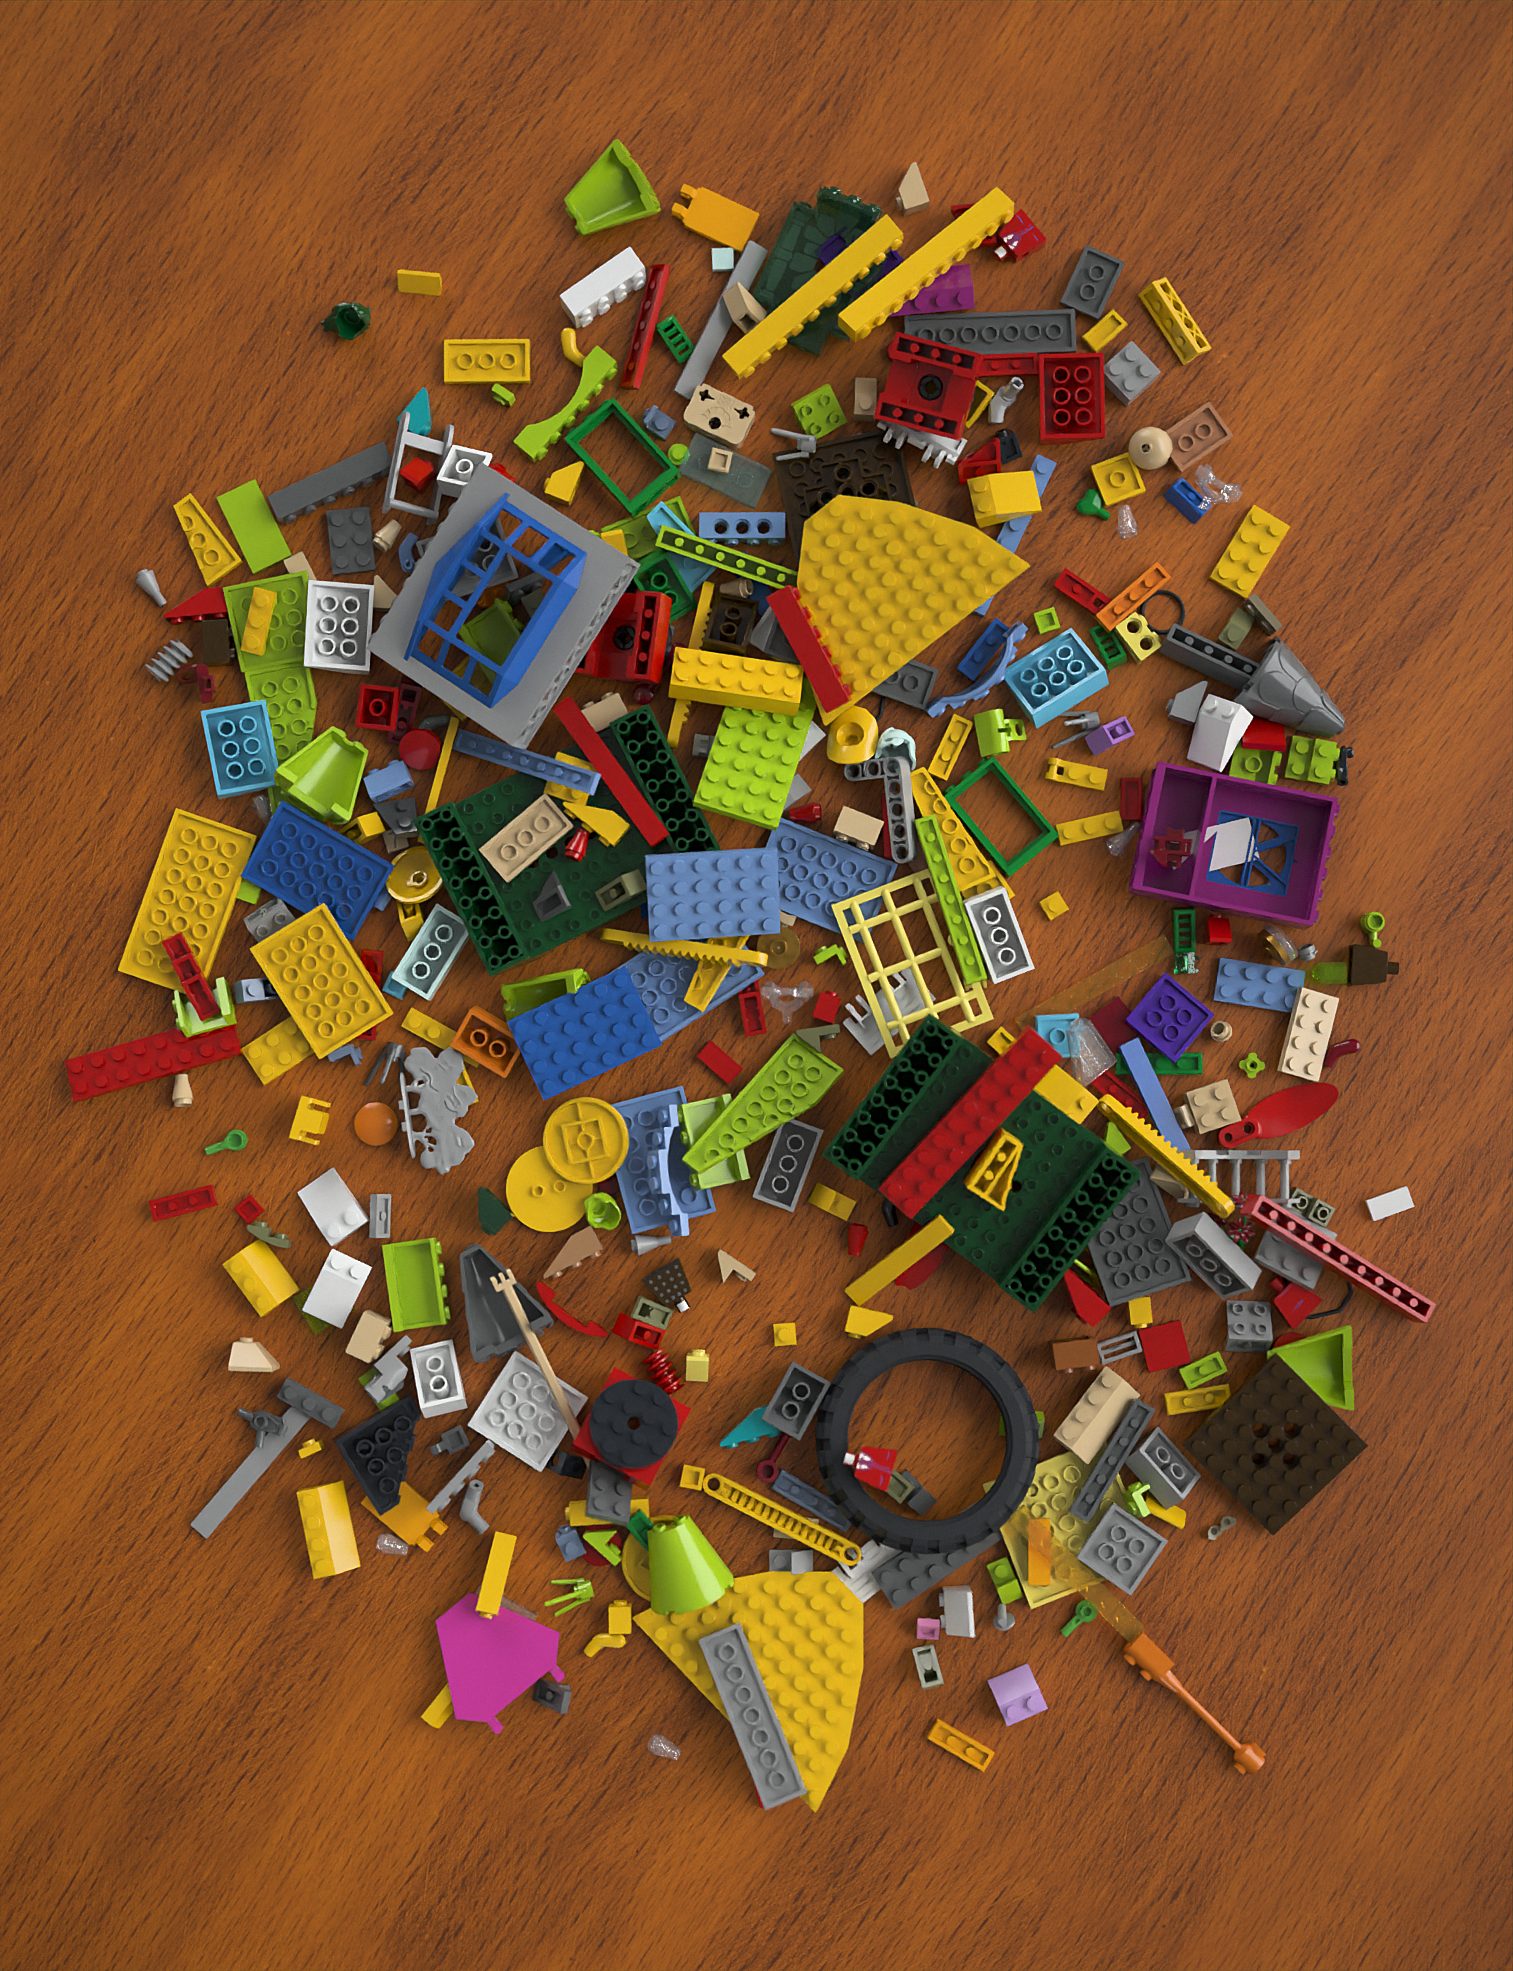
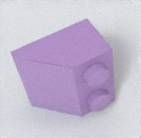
(1017, 1694)

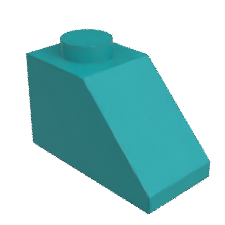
(420, 414)

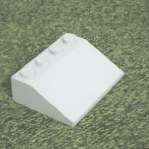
(338, 626)

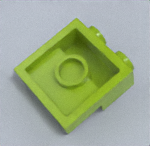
(1311, 761)
(1255, 764)

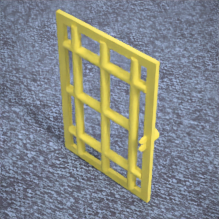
(912, 961)

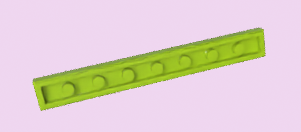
(950, 900)

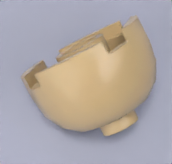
(1159, 451)

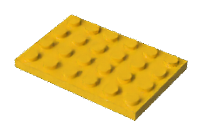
(321, 981)

